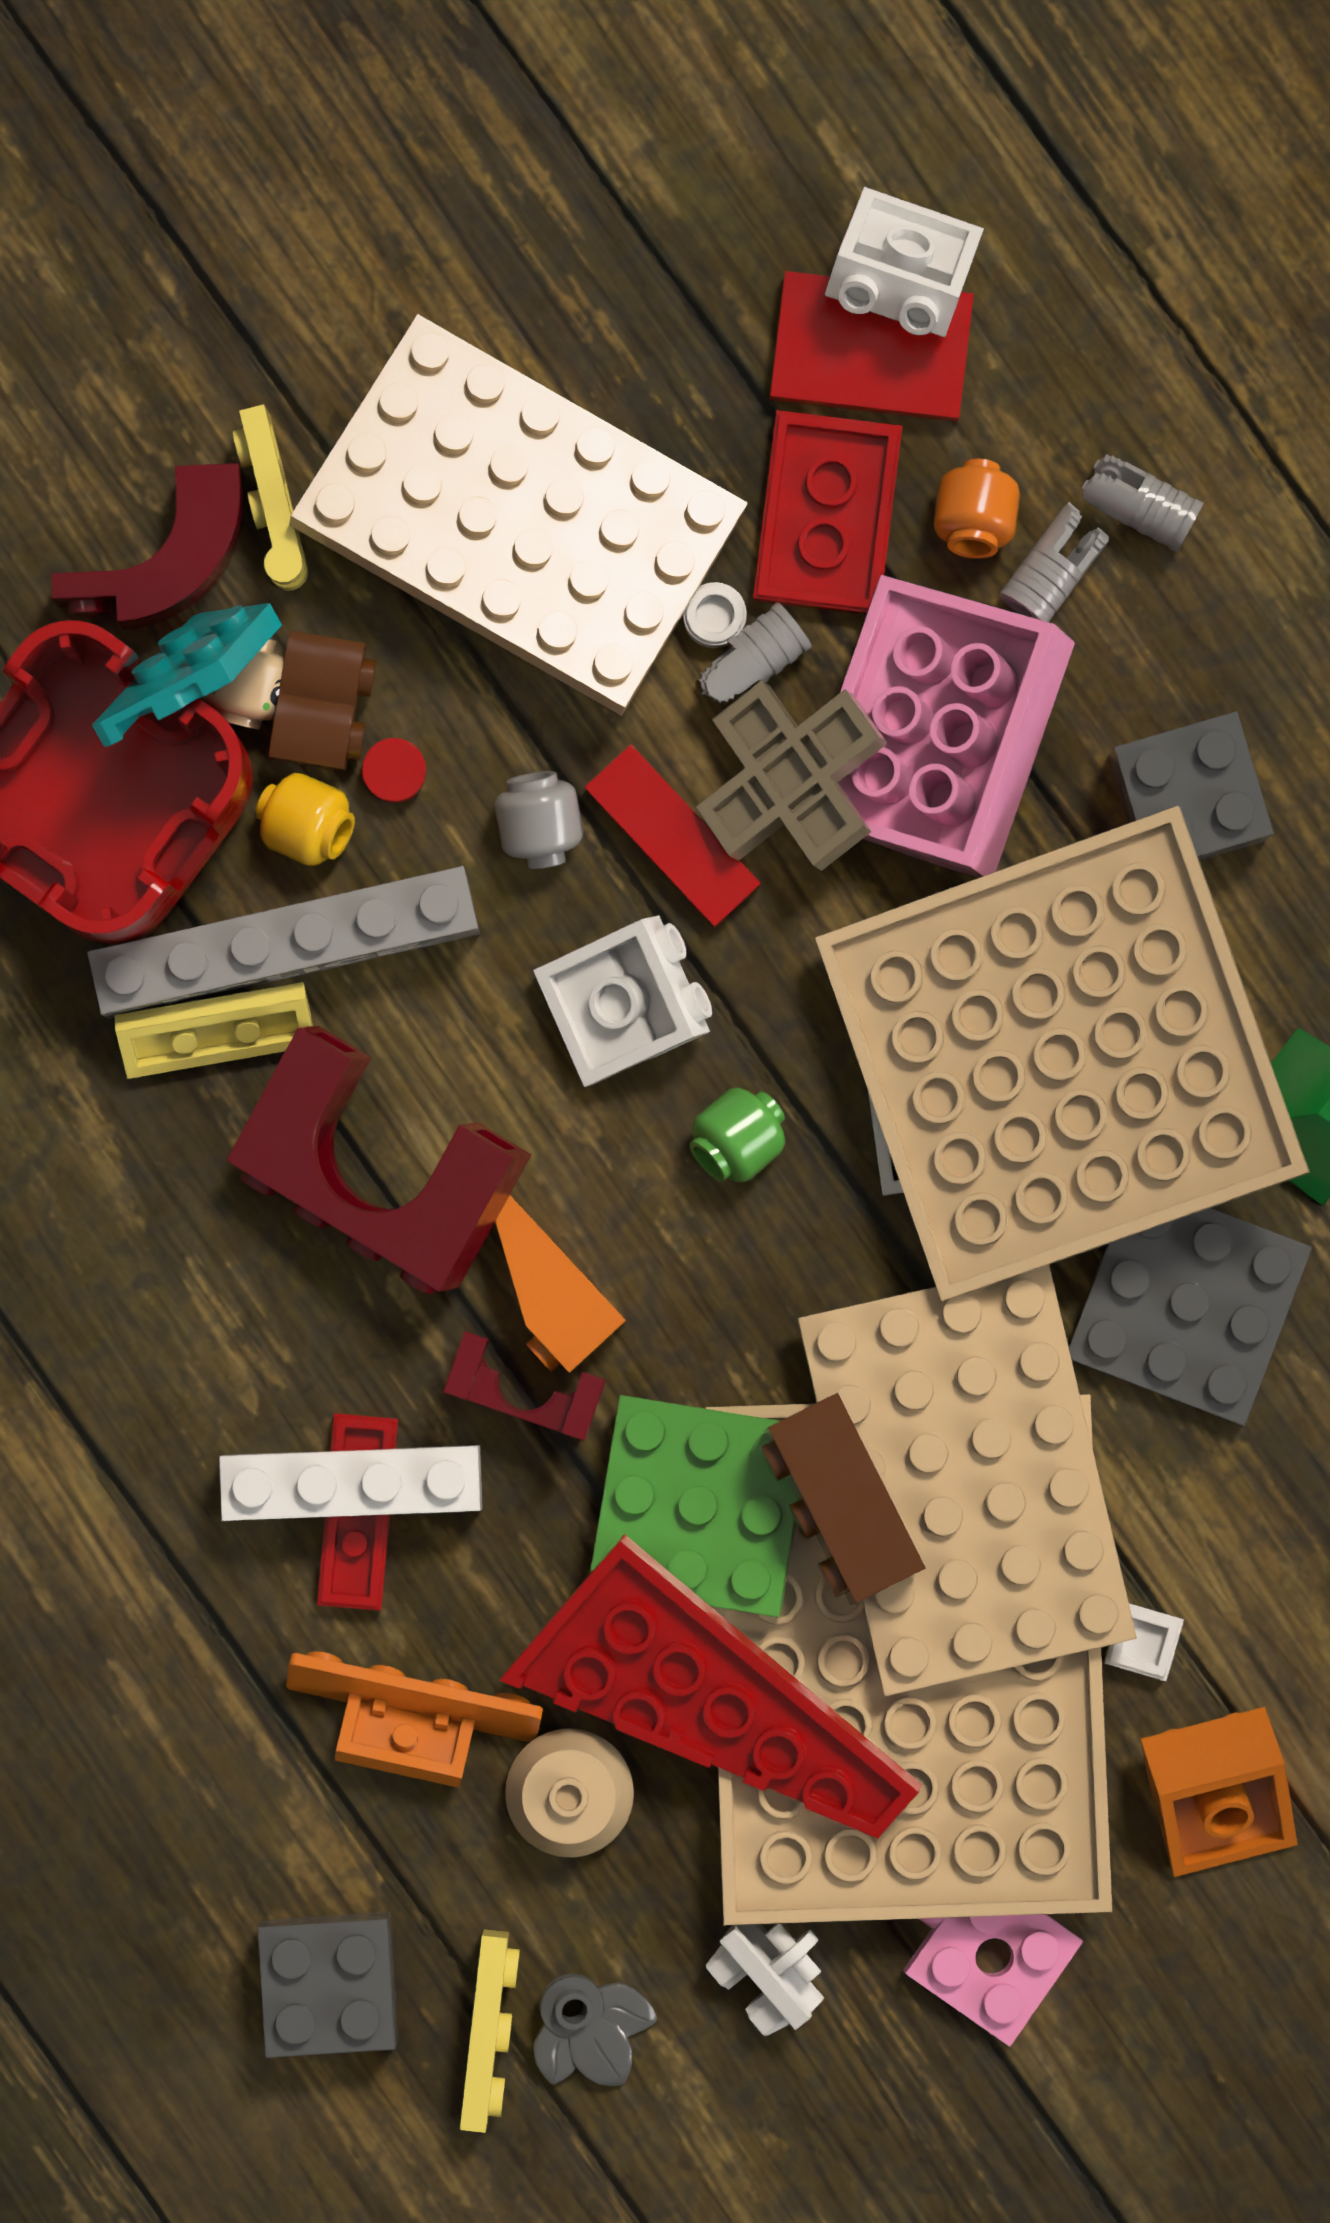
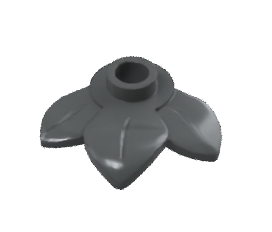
(595, 2037)

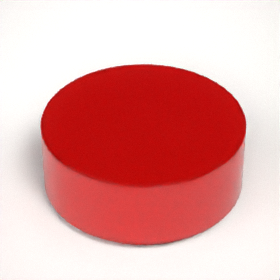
(394, 770)

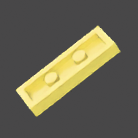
(211, 1030)
(489, 2031)

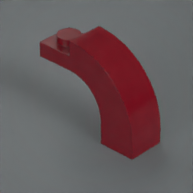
(184, 567)

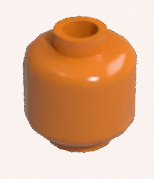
(976, 509)

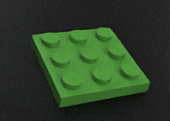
(700, 1502)

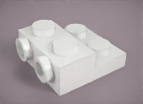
(903, 263)
(624, 999)

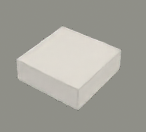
(1154, 1647)

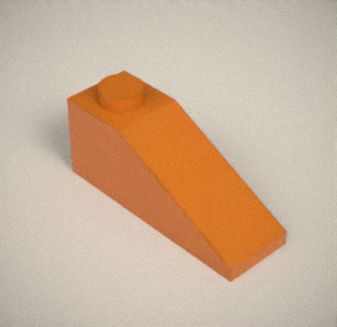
(553, 1294)

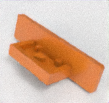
(409, 1722)

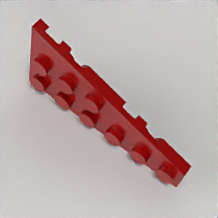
(688, 1681)

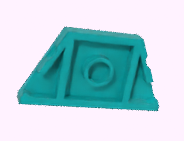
(190, 665)

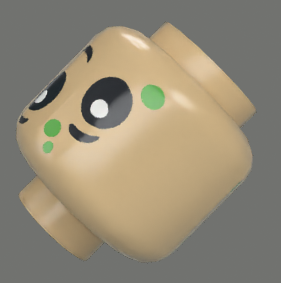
(253, 692)

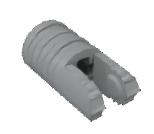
(1141, 501)
(1047, 576)
(755, 655)

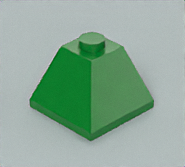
(1304, 1081)

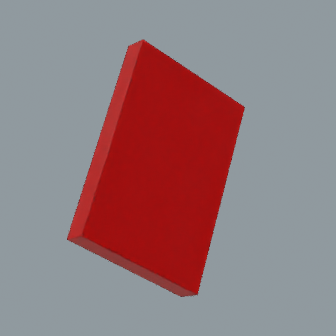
(865, 358)
(827, 512)

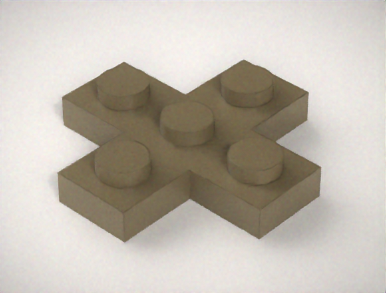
(791, 775)

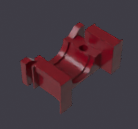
(476, 1382)

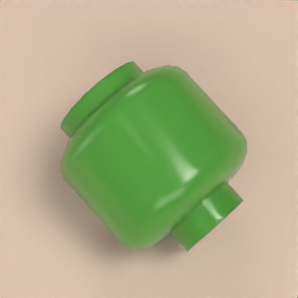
(738, 1135)

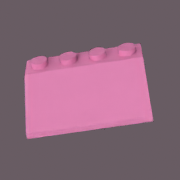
(963, 716)

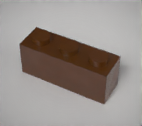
(841, 1500)

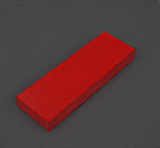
(672, 836)
(356, 1545)

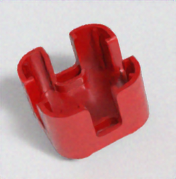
(116, 828)

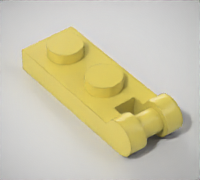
(271, 502)

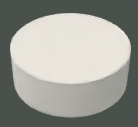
(715, 615)

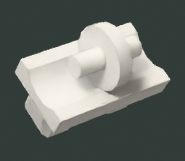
(776, 1966)

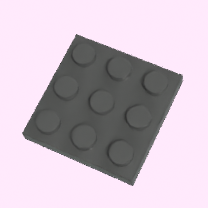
(1191, 1310)

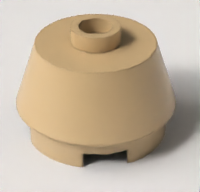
(569, 1793)

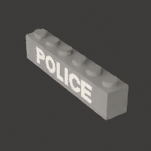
(284, 942)

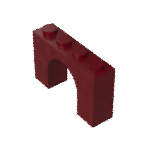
(292, 1152)

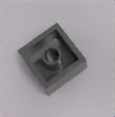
(1202, 772)
(328, 1984)

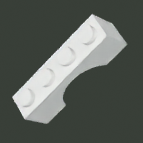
(350, 1483)

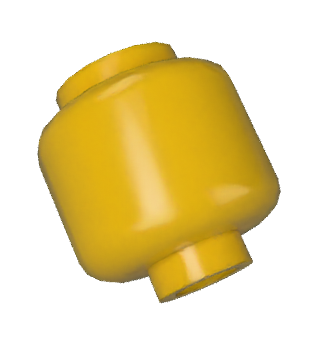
(305, 819)

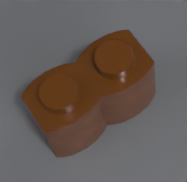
(320, 701)

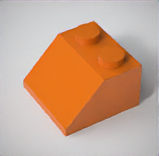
(1220, 1791)

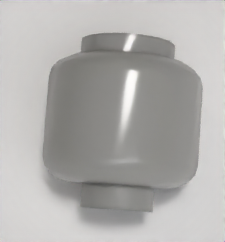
(538, 819)

